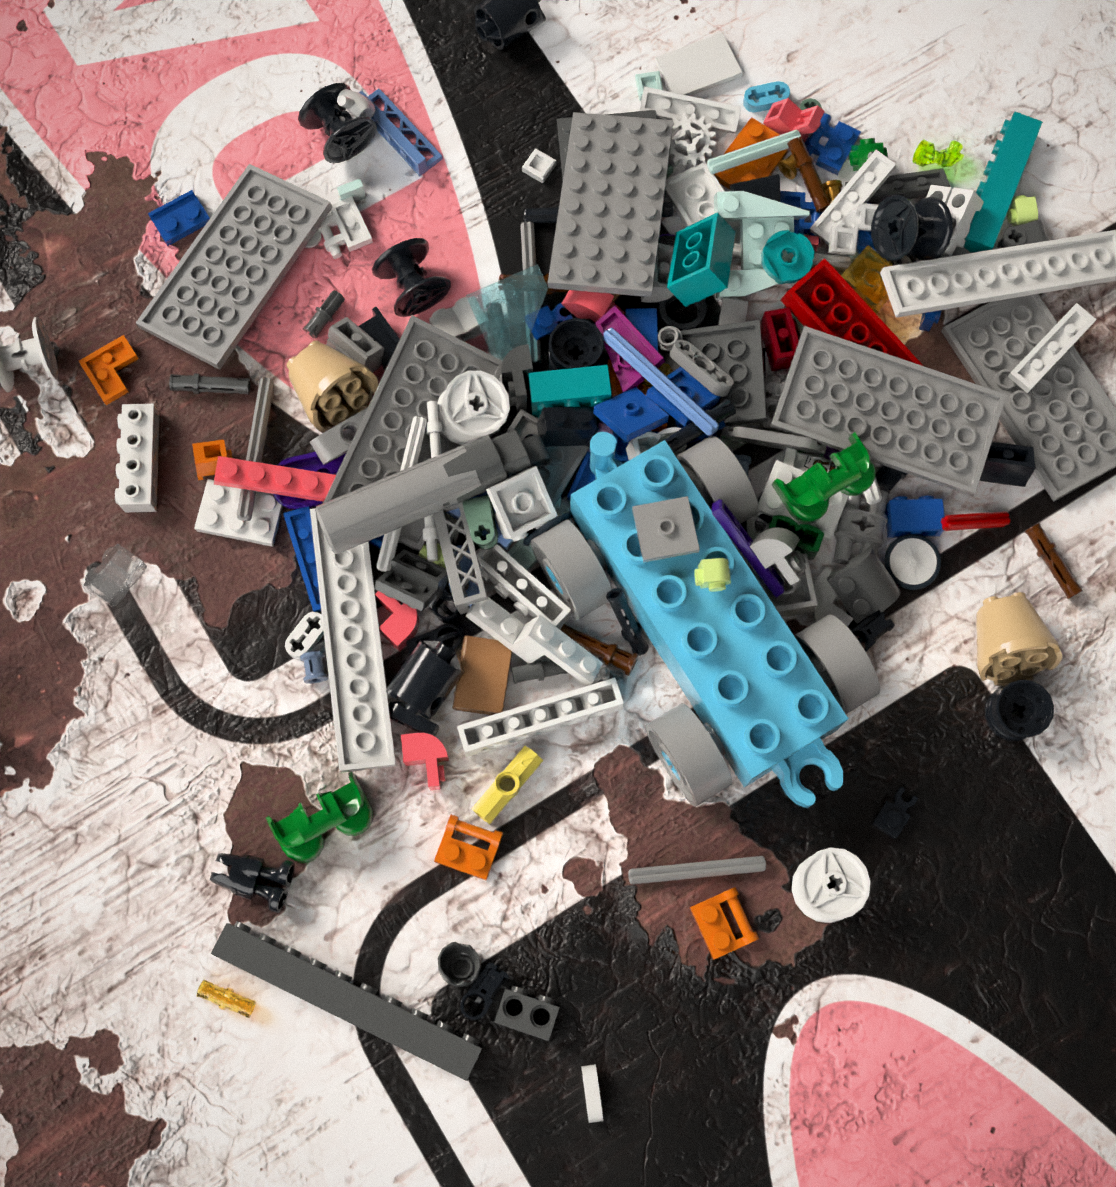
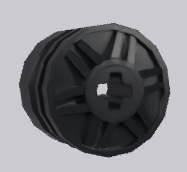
(575, 338)
(1034, 708)

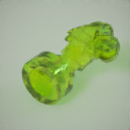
(926, 154)

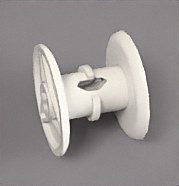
(26, 354)
(473, 407)
(849, 881)

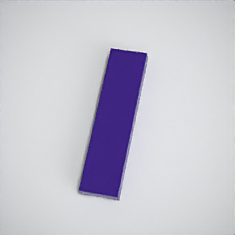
(743, 542)

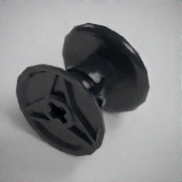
(347, 136)
(907, 227)
(403, 263)

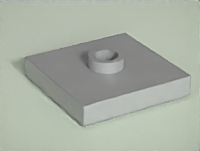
(665, 529)

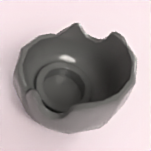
(459, 964)

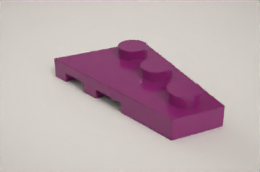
(625, 372)

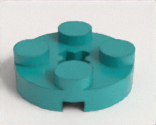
(792, 243)

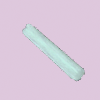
(751, 152)

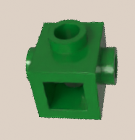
(859, 153)

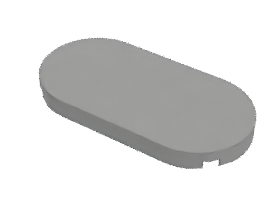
(773, 439)

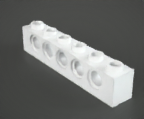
(540, 717)

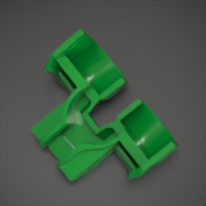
(809, 494)
(303, 834)

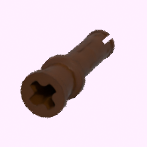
(608, 653)

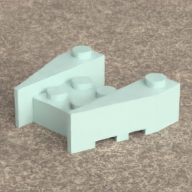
(758, 222)

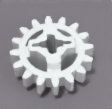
(697, 137)

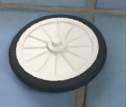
(913, 561)

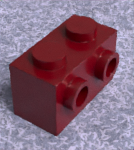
(779, 337)

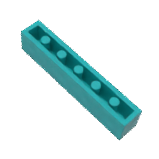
(1002, 180)

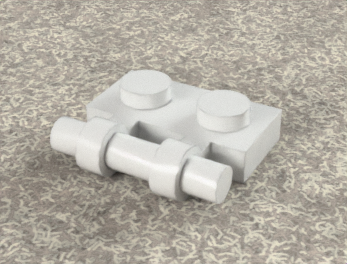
(351, 227)

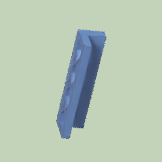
(397, 140)

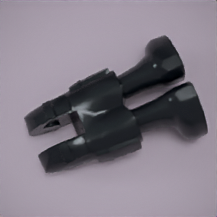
(245, 877)

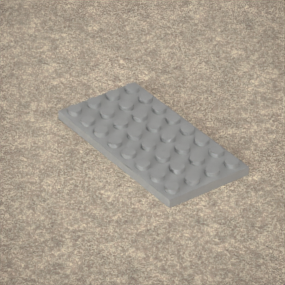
(611, 205)
(234, 266)
(416, 374)
(897, 408)
(1062, 415)

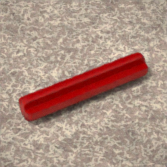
(975, 521)

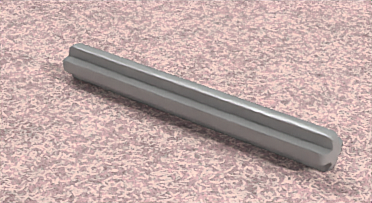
(697, 870)

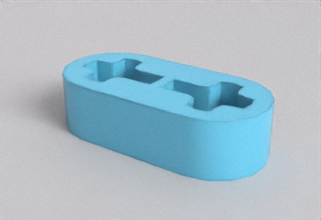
(765, 95)

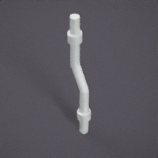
(433, 429)

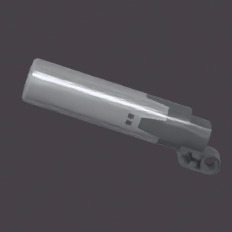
(427, 488)

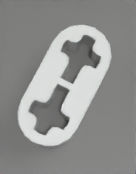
(301, 631)
(592, 1093)

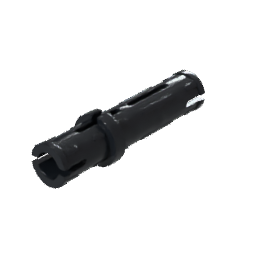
(692, 431)
(636, 641)

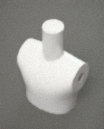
(356, 103)

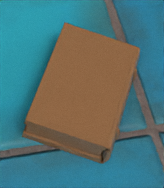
(485, 676)

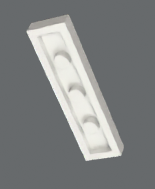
(672, 105)
(857, 191)
(1052, 348)

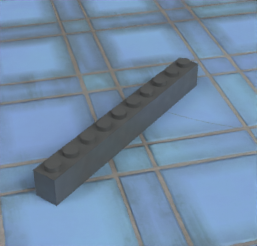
(347, 1001)

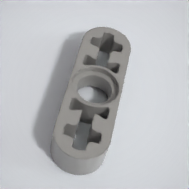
(701, 368)

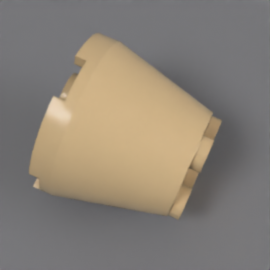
(330, 385)
(1013, 640)

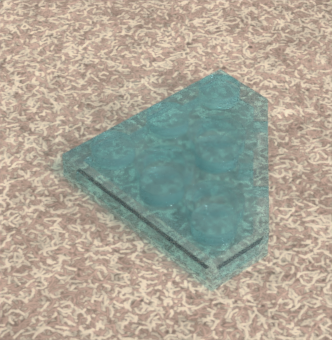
(509, 309)

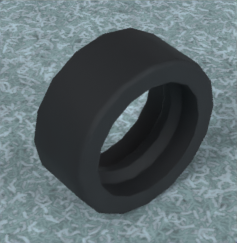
(665, 320)

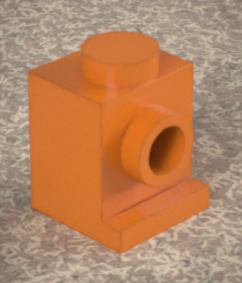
(206, 456)

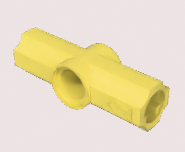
(495, 798)

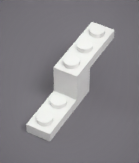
(535, 640)

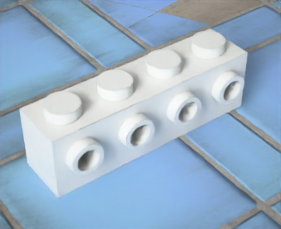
(138, 458)
(521, 587)

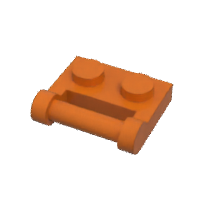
(465, 856)
(716, 928)

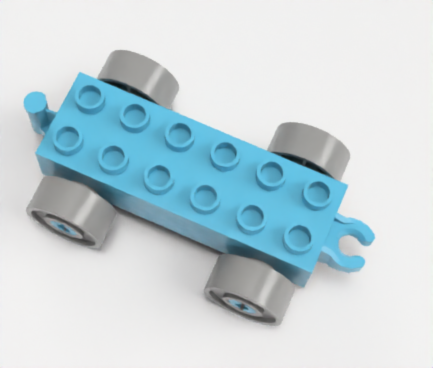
(750, 680)

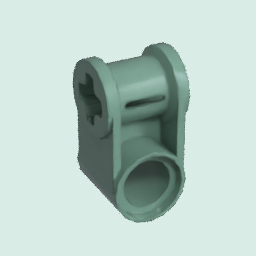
(480, 517)

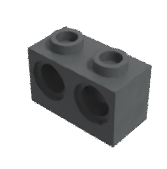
(524, 1021)

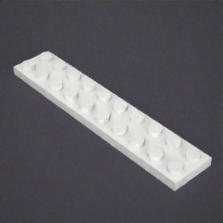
(1001, 273)
(353, 655)

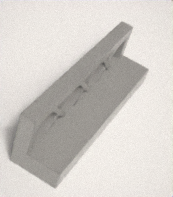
(452, 559)

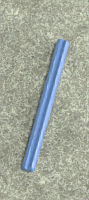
(660, 382)

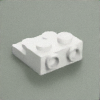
(521, 504)

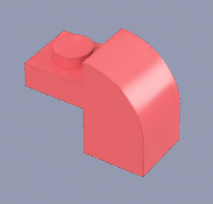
(787, 116)
(589, 304)
(401, 624)
(428, 750)

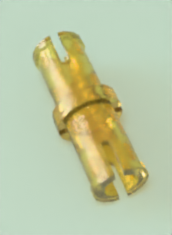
(226, 998)

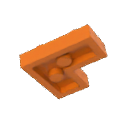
(103, 367)

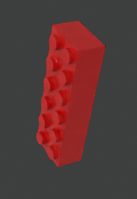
(833, 307)

